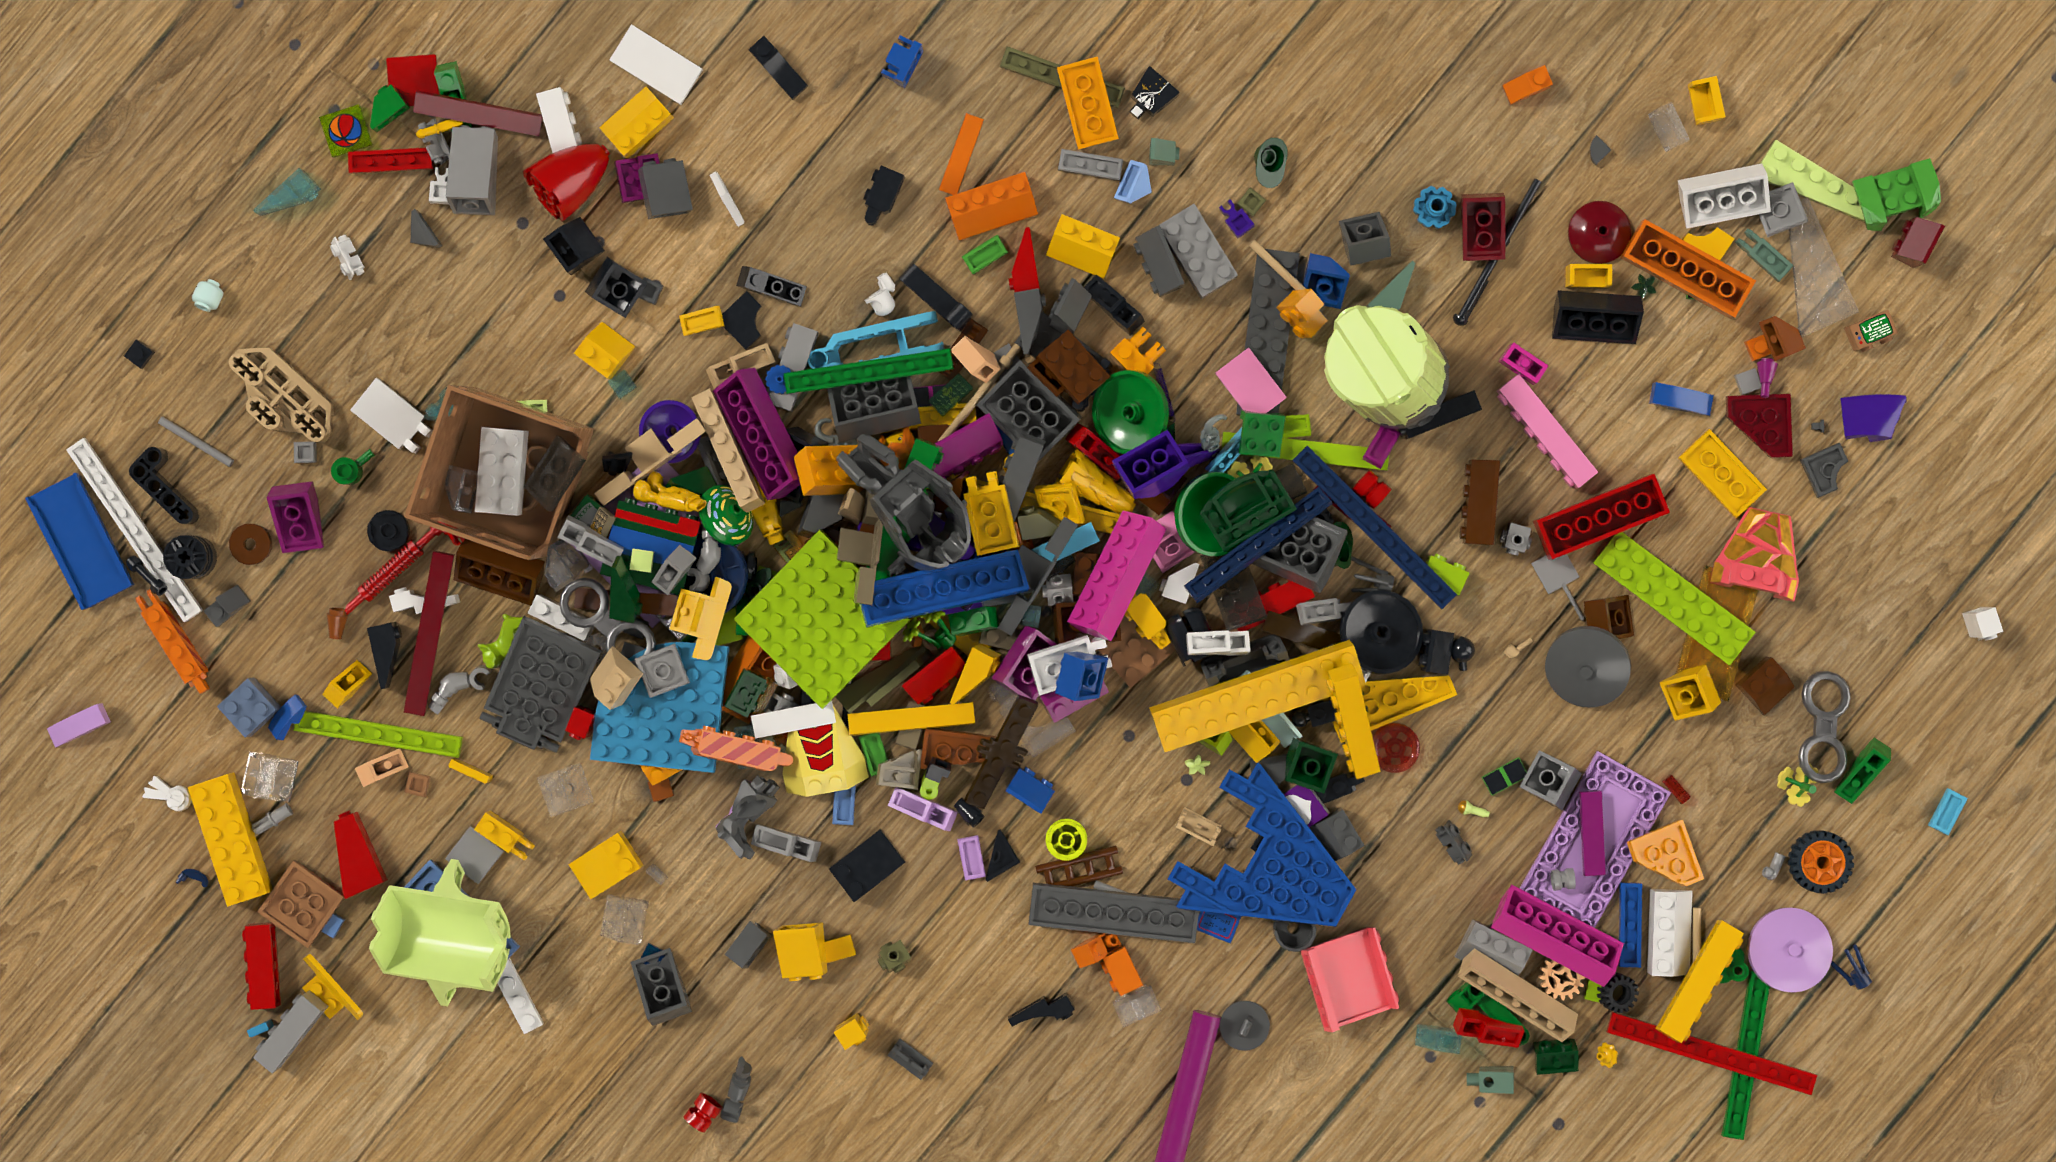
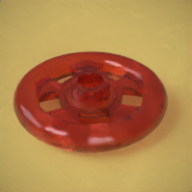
(1405, 761)

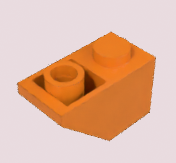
(1095, 949)

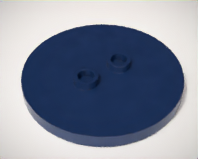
(731, 568)

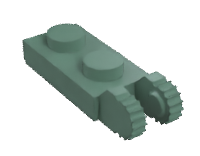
(1765, 256)

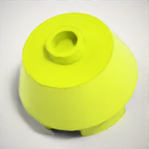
(1066, 839)

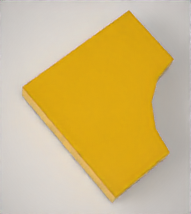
(1713, 244)
(1061, 500)

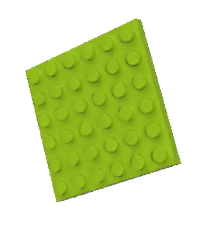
(811, 621)

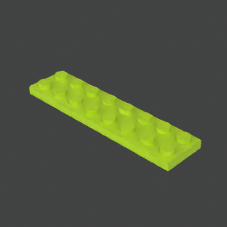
(1674, 597)

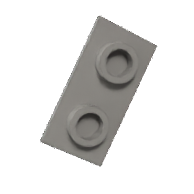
(438, 150)

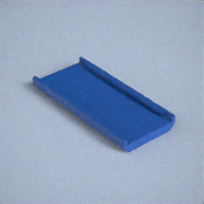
(79, 542)

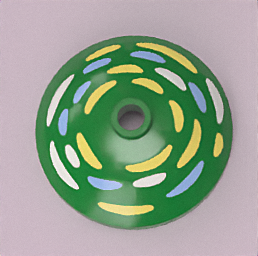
(724, 517)

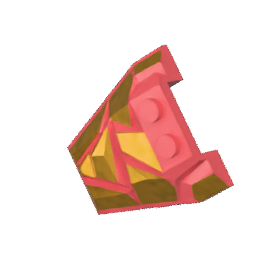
(1760, 555)

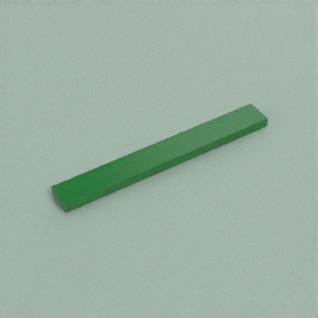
(868, 371)
(1749, 1042)

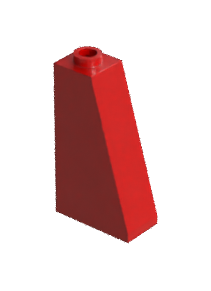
(356, 856)

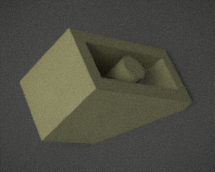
(1036, 523)

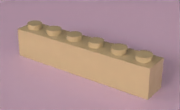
(728, 451)
(1518, 995)

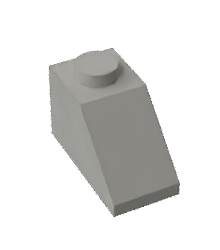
(673, 569)

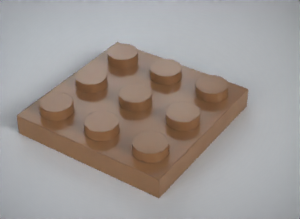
(1134, 655)
(301, 904)

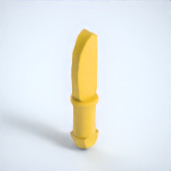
(436, 128)

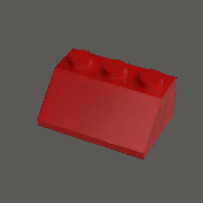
(935, 676)

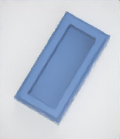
(844, 806)

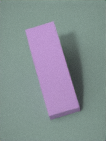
(78, 724)
(923, 809)

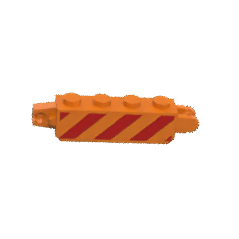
(174, 642)
(735, 750)

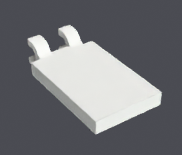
(391, 416)
(1047, 662)

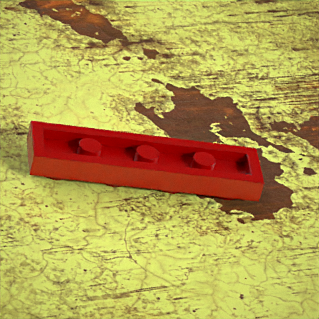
(389, 160)

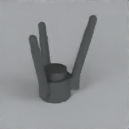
(1381, 581)

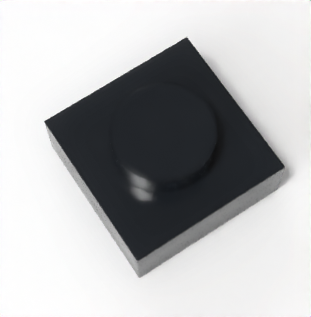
(139, 354)

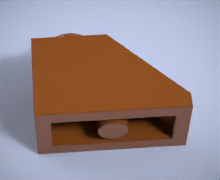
(1781, 337)

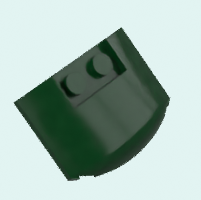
(1246, 507)

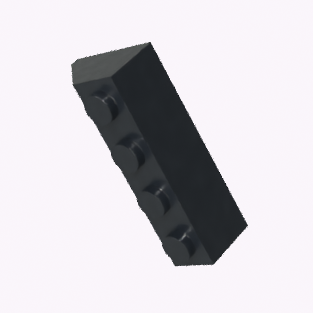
(1597, 317)

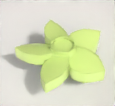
(1196, 764)

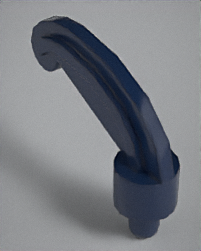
(194, 874)

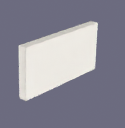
(656, 64)

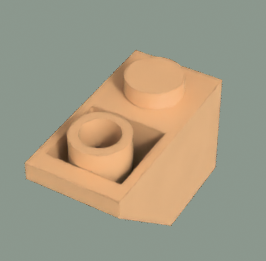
(976, 359)

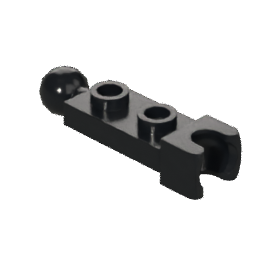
(1318, 714)

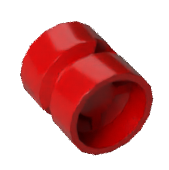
(1371, 489)
(701, 1114)

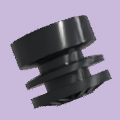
(201, 553)

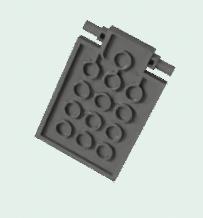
(539, 685)

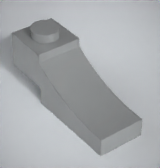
(589, 541)

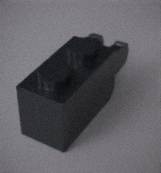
(882, 194)

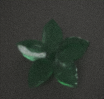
(1644, 286)

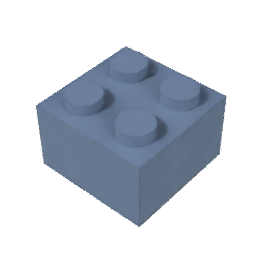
(249, 707)

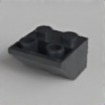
(574, 245)
(1436, 651)

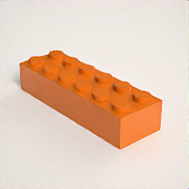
(1688, 269)

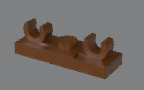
(973, 331)

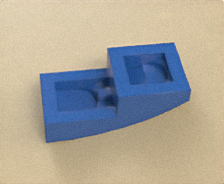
(289, 713)

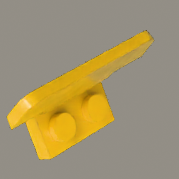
(702, 616)
(329, 991)

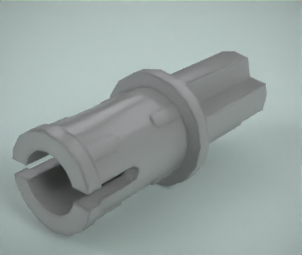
(272, 819)

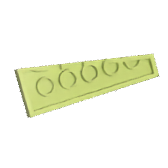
(1810, 180)

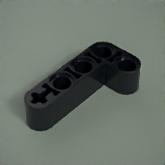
(936, 297)
(166, 489)

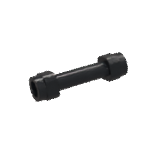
(136, 565)

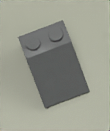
(661, 987)

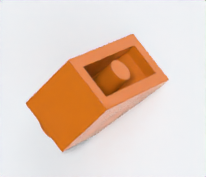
(1527, 84)

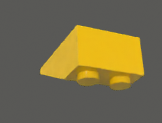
(606, 864)

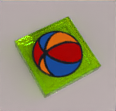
(345, 130)

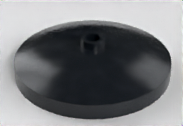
(1399, 629)

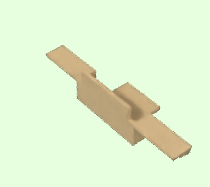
(649, 456)

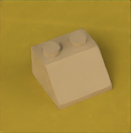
(614, 679)

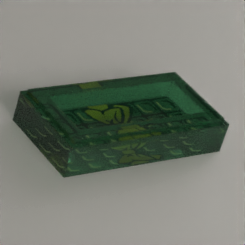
(950, 394)

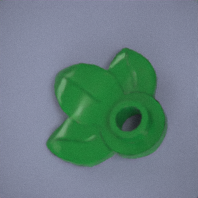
(1738, 961)

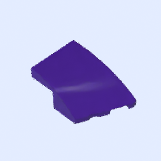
(1871, 415)

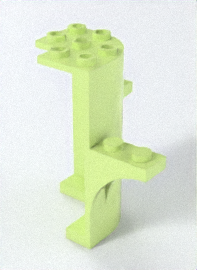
(441, 936)

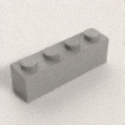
(794, 356)
(290, 1031)

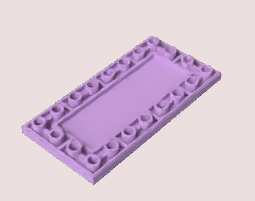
(1629, 811)

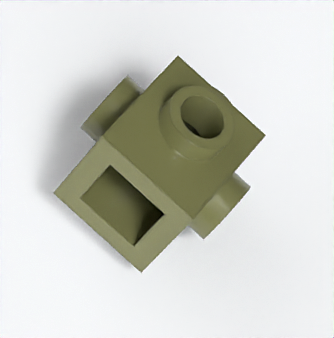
(897, 950)

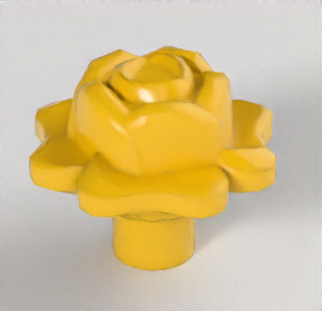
(1607, 1055)

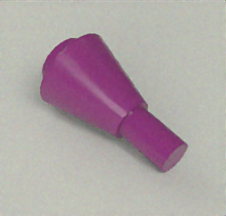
(1766, 371)

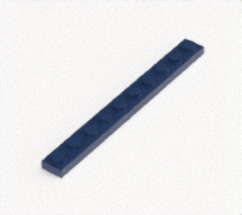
(1374, 527)

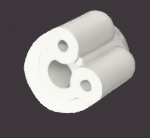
(881, 300)

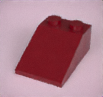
(1483, 226)

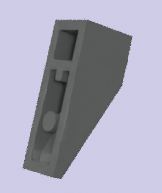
(1030, 313)

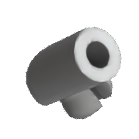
(1775, 866)

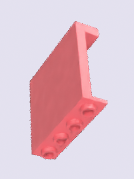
(1350, 978)

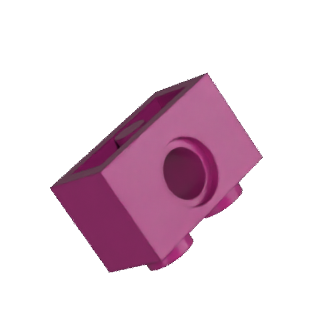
(1523, 363)

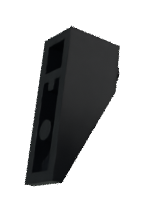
(385, 648)

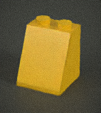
(801, 951)

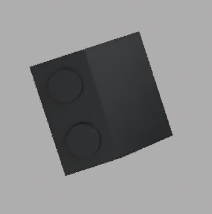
(616, 287)

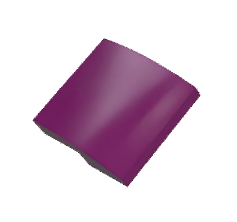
(629, 178)

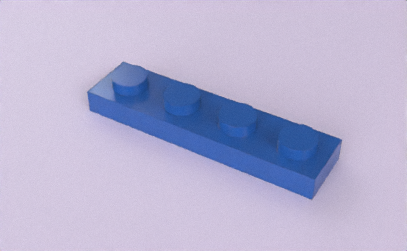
(1630, 924)

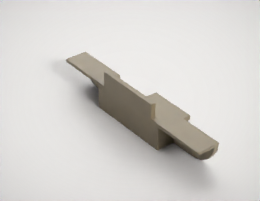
(862, 549)

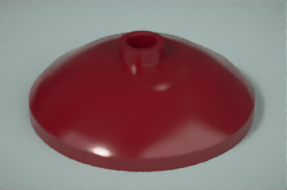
(1585, 234)

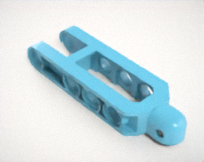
(830, 356)

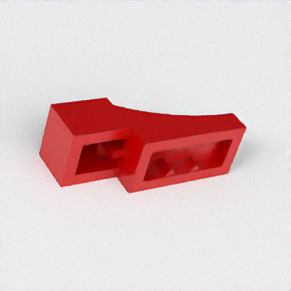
(1486, 1029)

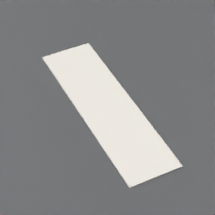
(792, 719)

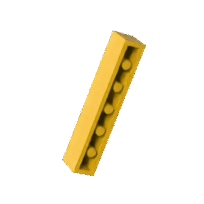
(1354, 721)
(1699, 981)

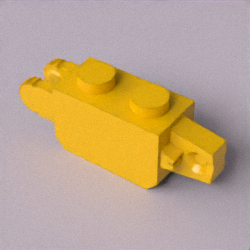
(1148, 620)

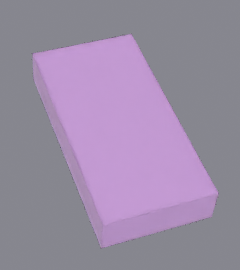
(971, 857)

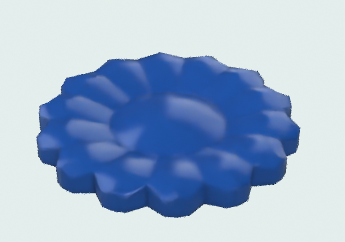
(775, 379)

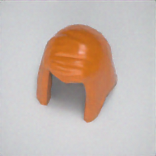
(901, 450)

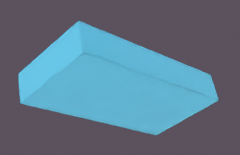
(1947, 811)

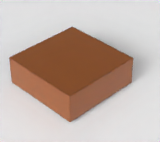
(661, 790)

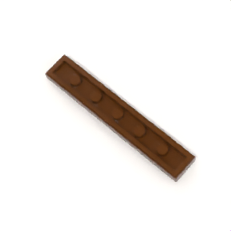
(652, 603)

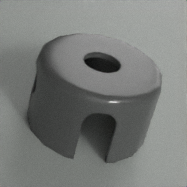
(1297, 941)

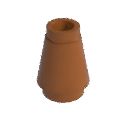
(336, 622)

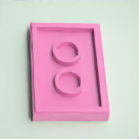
(1250, 383)

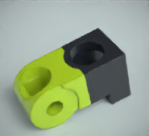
(932, 777)

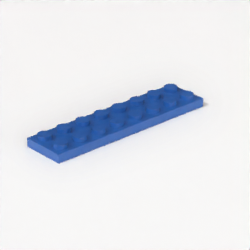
(946, 588)

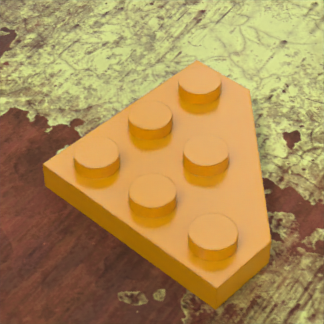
(1668, 853)

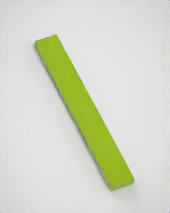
(1328, 452)
(380, 734)

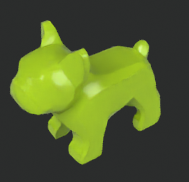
(496, 652)

